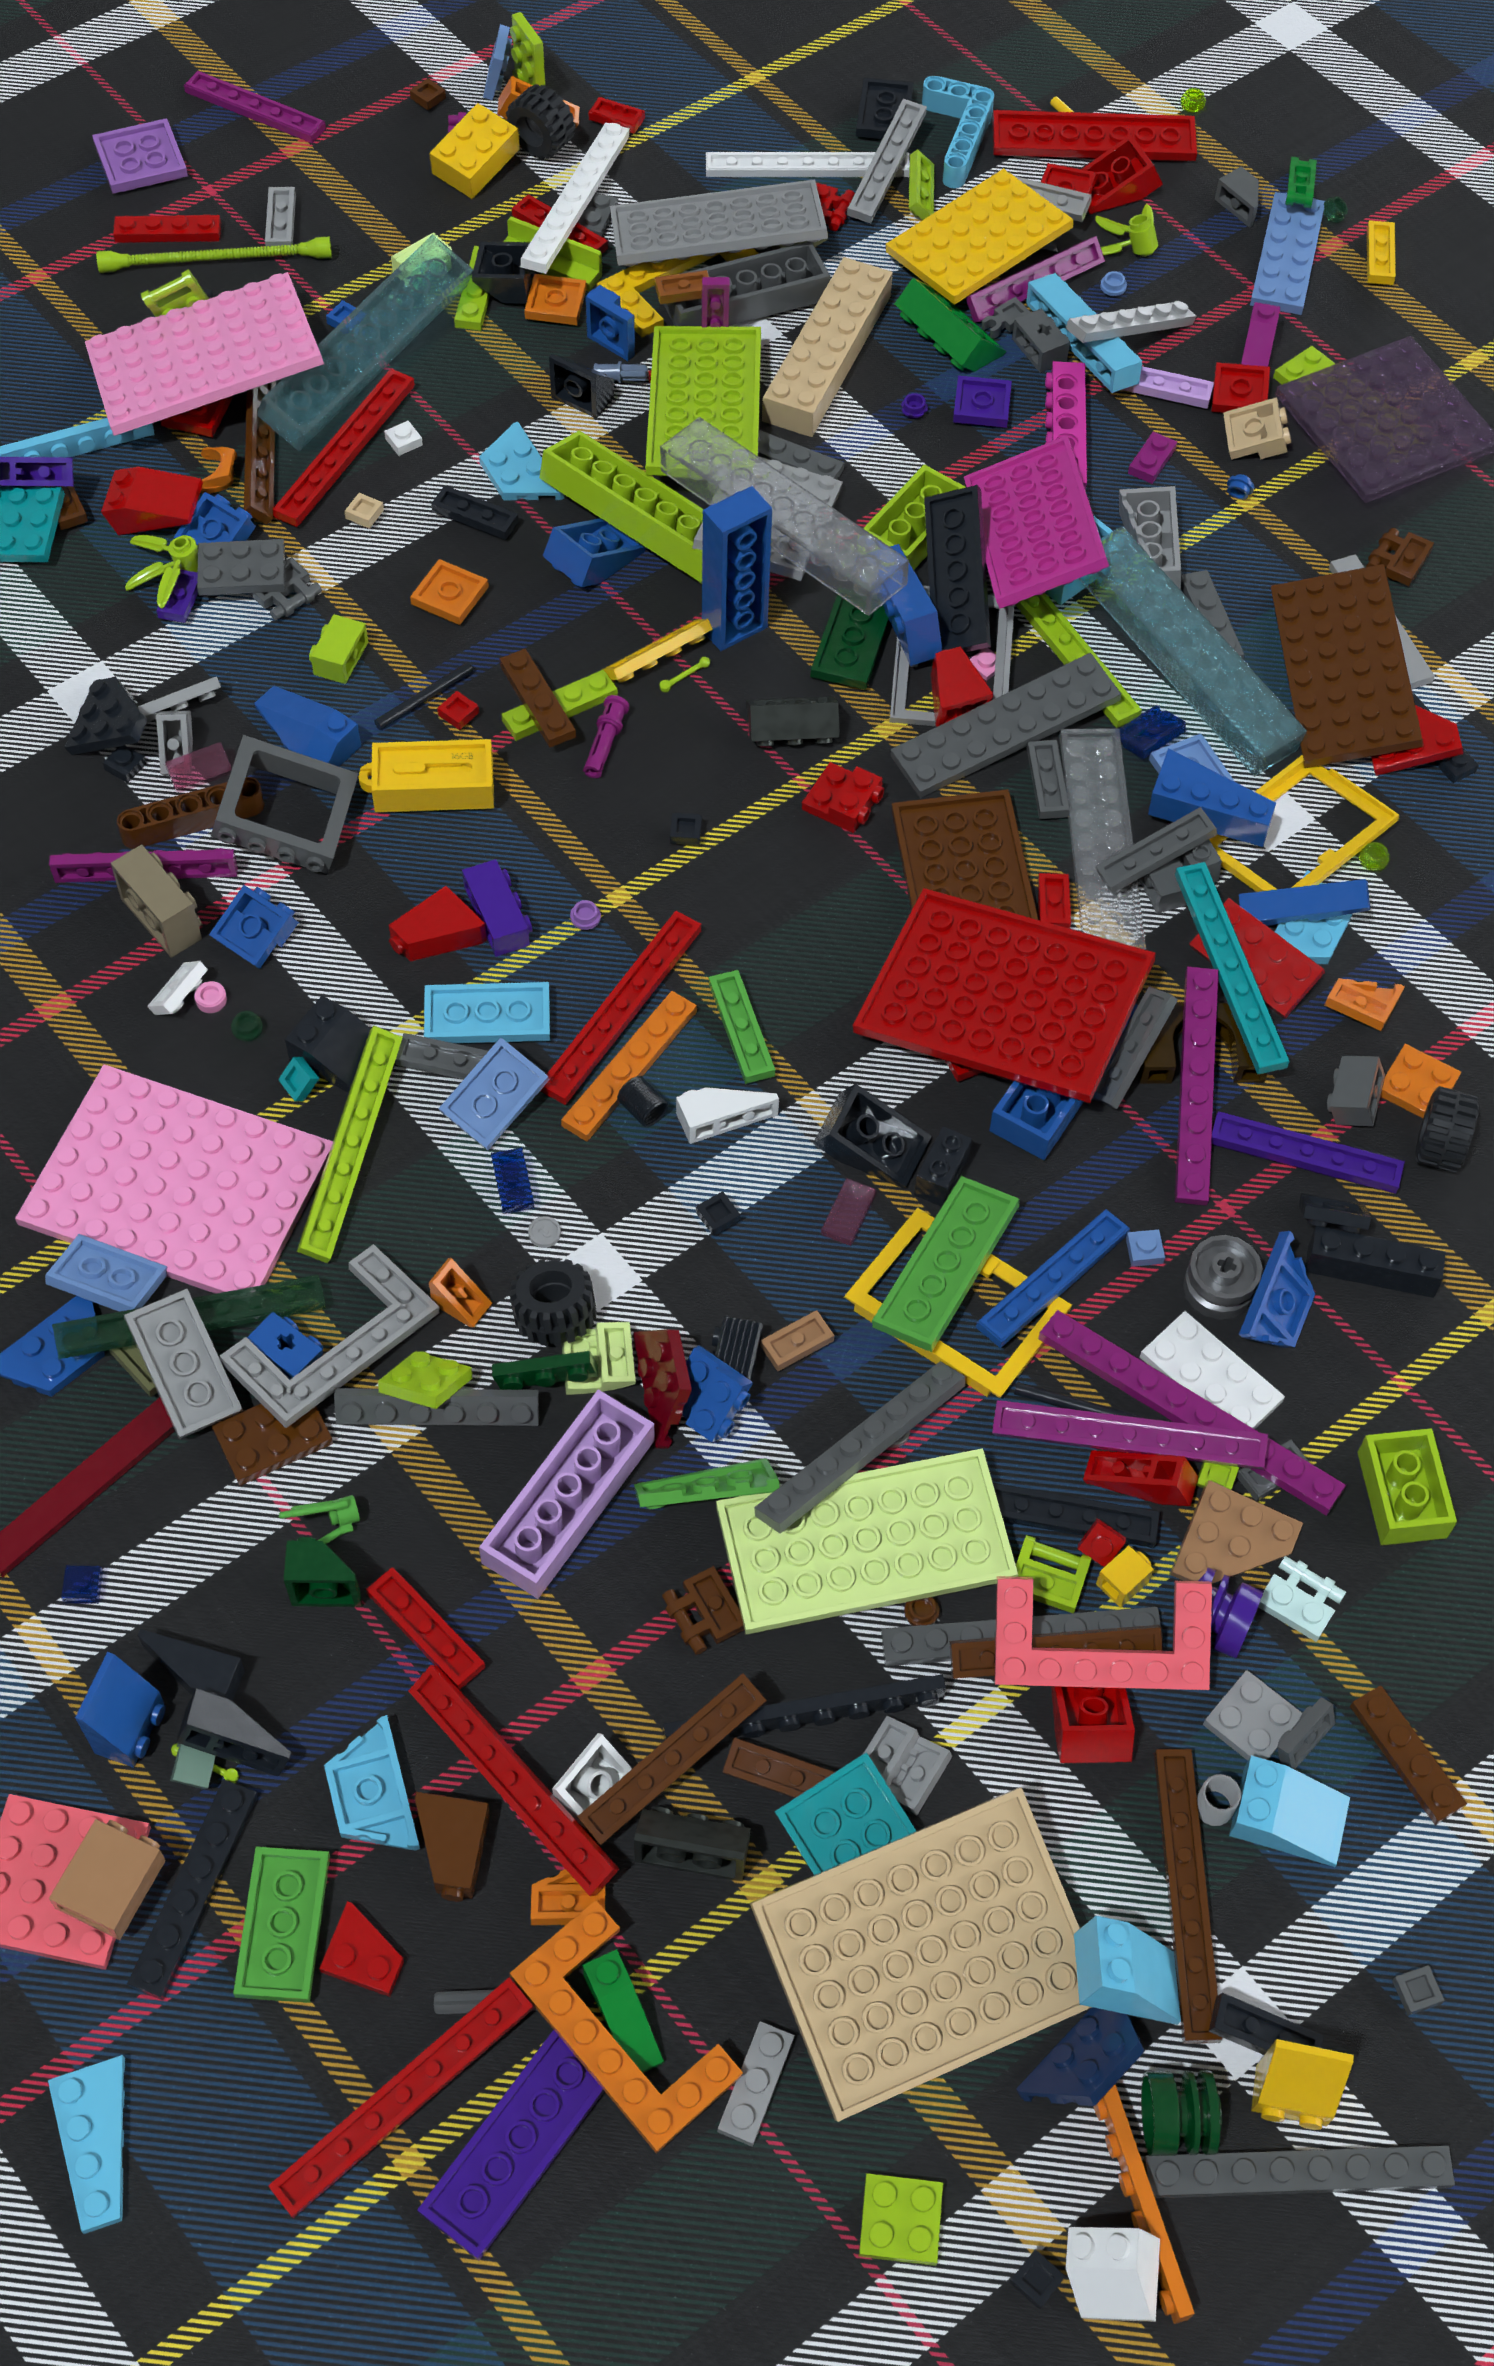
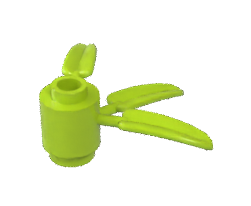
(1140, 230)
(184, 556)

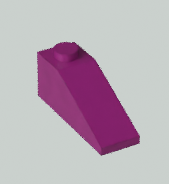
(1260, 334)

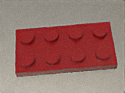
(1277, 966)

